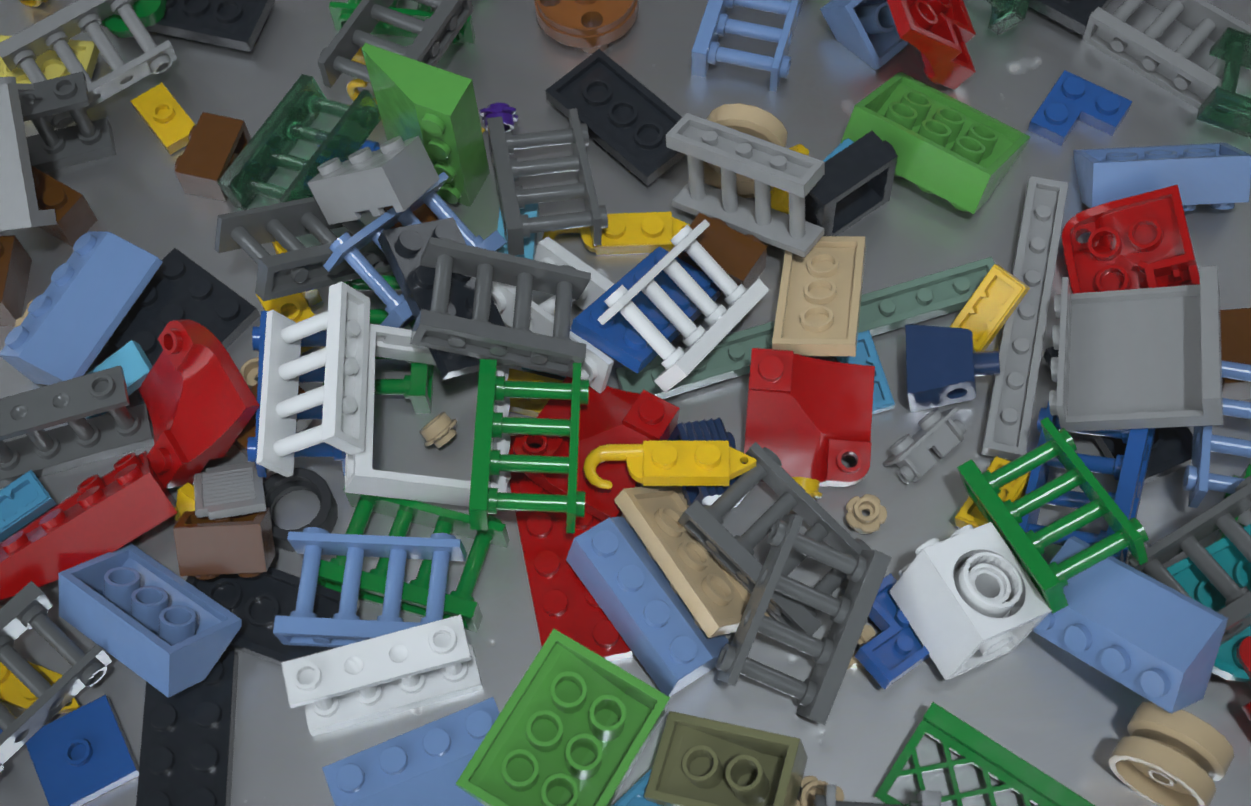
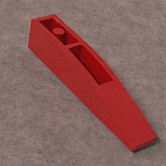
(86, 525)

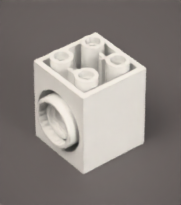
(968, 599)

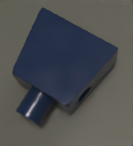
(944, 366)

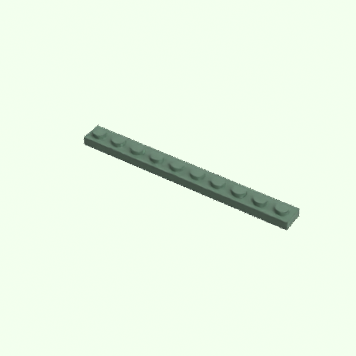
(879, 313)

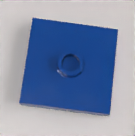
(82, 754)

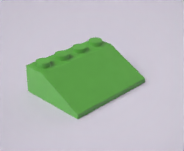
(437, 108)
(938, 140)
(565, 732)

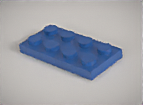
(617, 335)

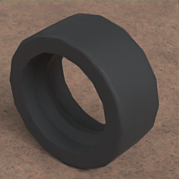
(302, 479)

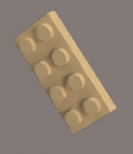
(821, 298)
(693, 573)

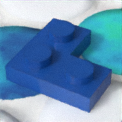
(1076, 100)
(897, 647)

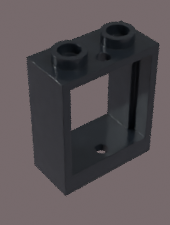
(853, 185)

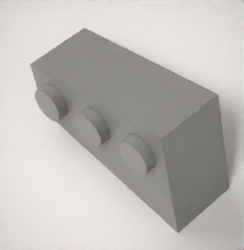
(373, 180)

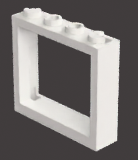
(359, 475)

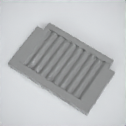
(229, 491)

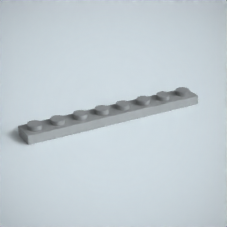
(1024, 330)

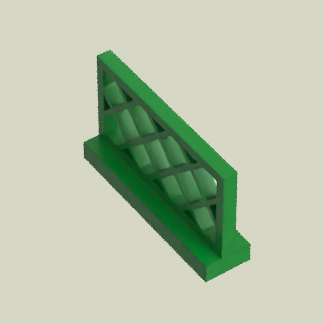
(983, 753)

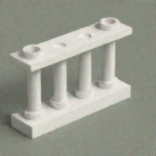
(698, 340)
(597, 364)
(344, 380)
(383, 675)

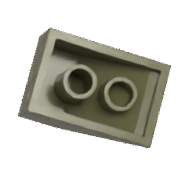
(724, 765)

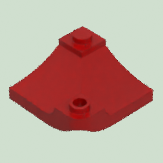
(940, 34)
(1131, 244)
(193, 402)
(811, 414)
(607, 419)

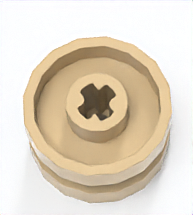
(751, 121)
(1171, 757)

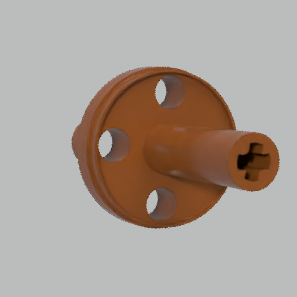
(586, 22)

